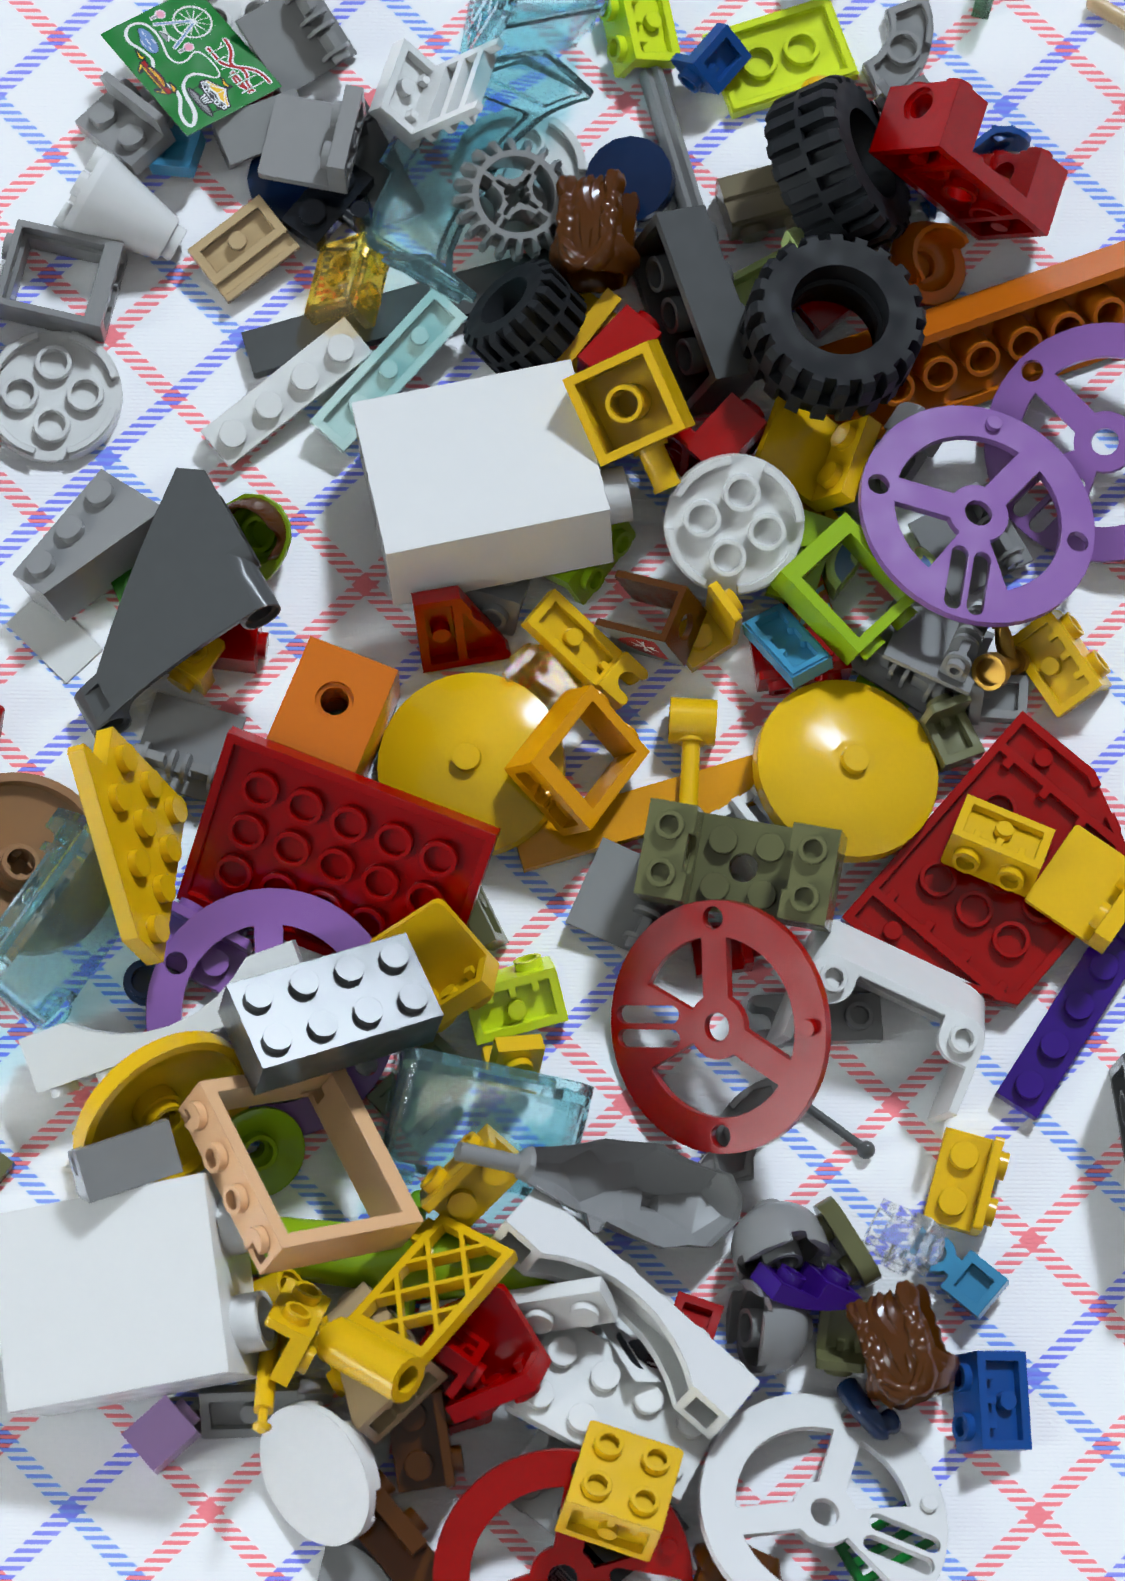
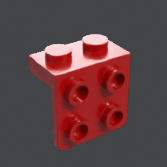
(513, 1359)

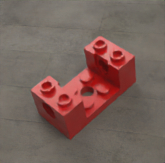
(929, 143)
(731, 428)

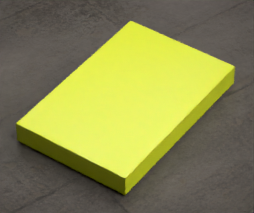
(785, 53)

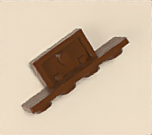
(398, 1538)

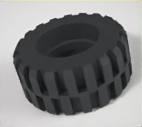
(825, 168)
(852, 278)

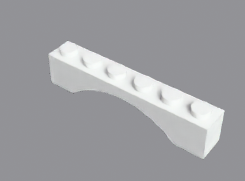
(73, 1051)
(698, 1373)

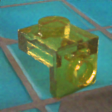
(540, 673)

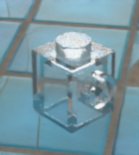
(904, 1239)

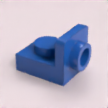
(712, 62)

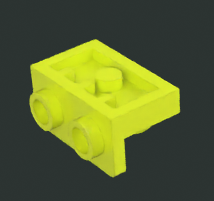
(639, 35)
(523, 1000)

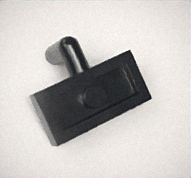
(322, 212)

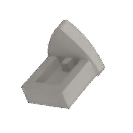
(1000, 704)

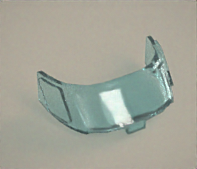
(414, 212)

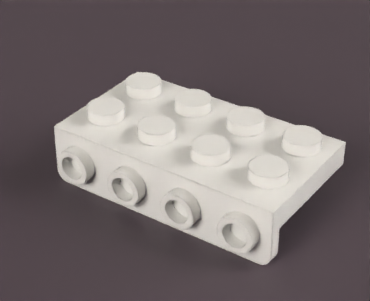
(593, 1384)

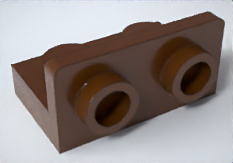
(424, 1447)

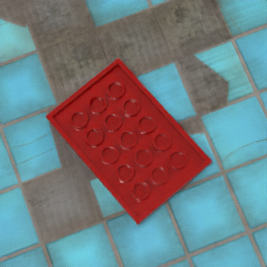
(331, 834)

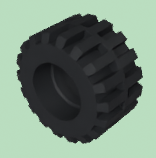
(525, 318)

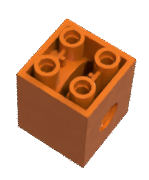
(330, 681)

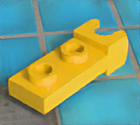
(583, 647)

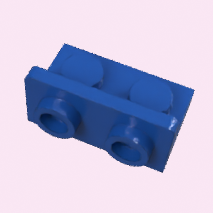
(991, 1402)

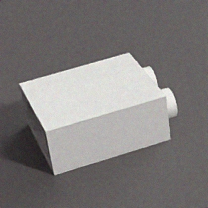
(486, 482)
(126, 1299)

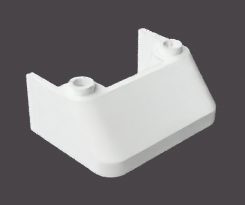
(855, 958)

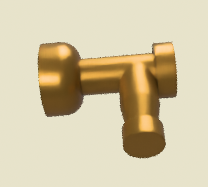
(994, 669)

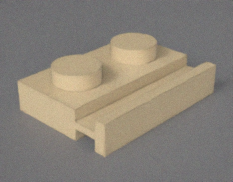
(243, 249)

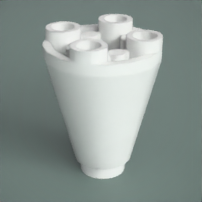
(120, 208)

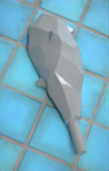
(627, 1187)

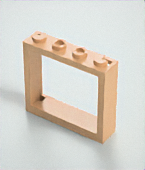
(245, 1198)

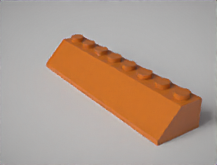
(984, 334)

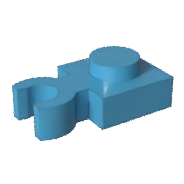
(182, 156)
(970, 1280)

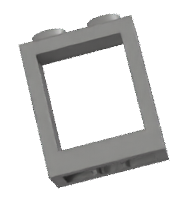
(107, 253)

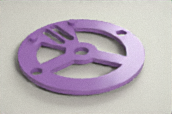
(1014, 398)
(1033, 457)
(268, 912)

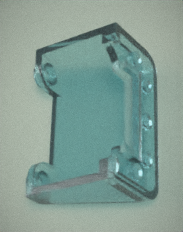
(56, 927)
(445, 1096)

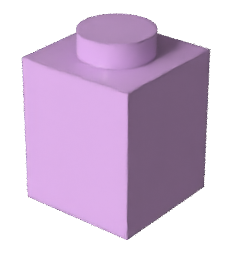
(163, 1433)

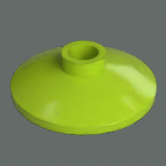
(280, 1144)

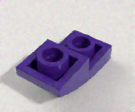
(807, 1289)

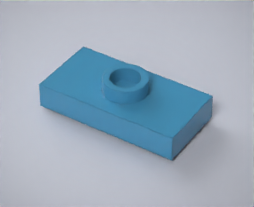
(787, 645)

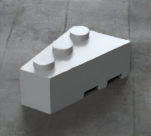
(87, 547)

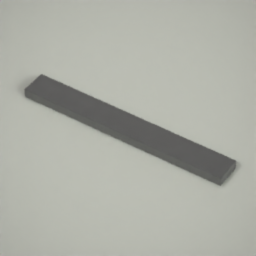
(278, 342)

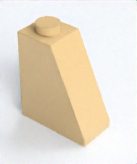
(369, 1410)

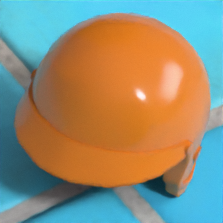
(933, 259)

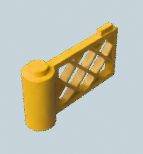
(388, 1360)

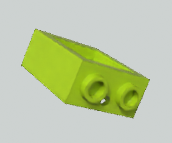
(818, 614)

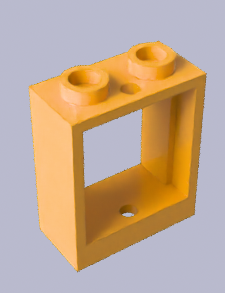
(545, 782)

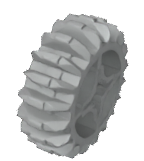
(498, 190)

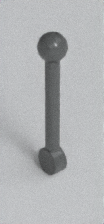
(864, 1148)

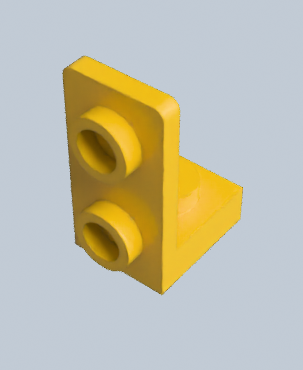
(719, 629)

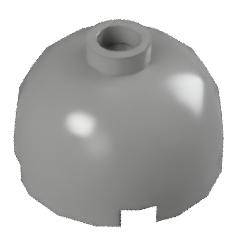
(777, 1235)
(766, 1332)

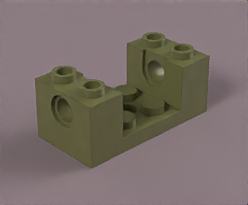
(691, 856)

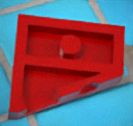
(454, 631)

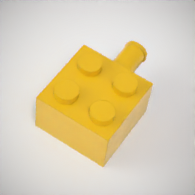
(632, 408)

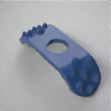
(997, 138)

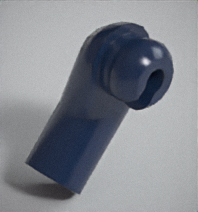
(863, 1410)

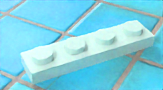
(390, 365)

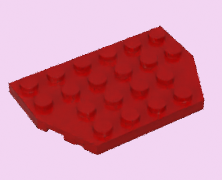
(966, 921)

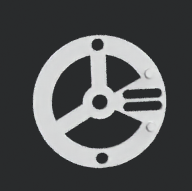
(727, 1526)

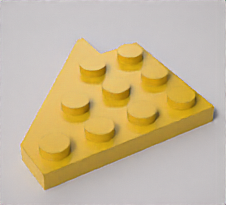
(136, 837)

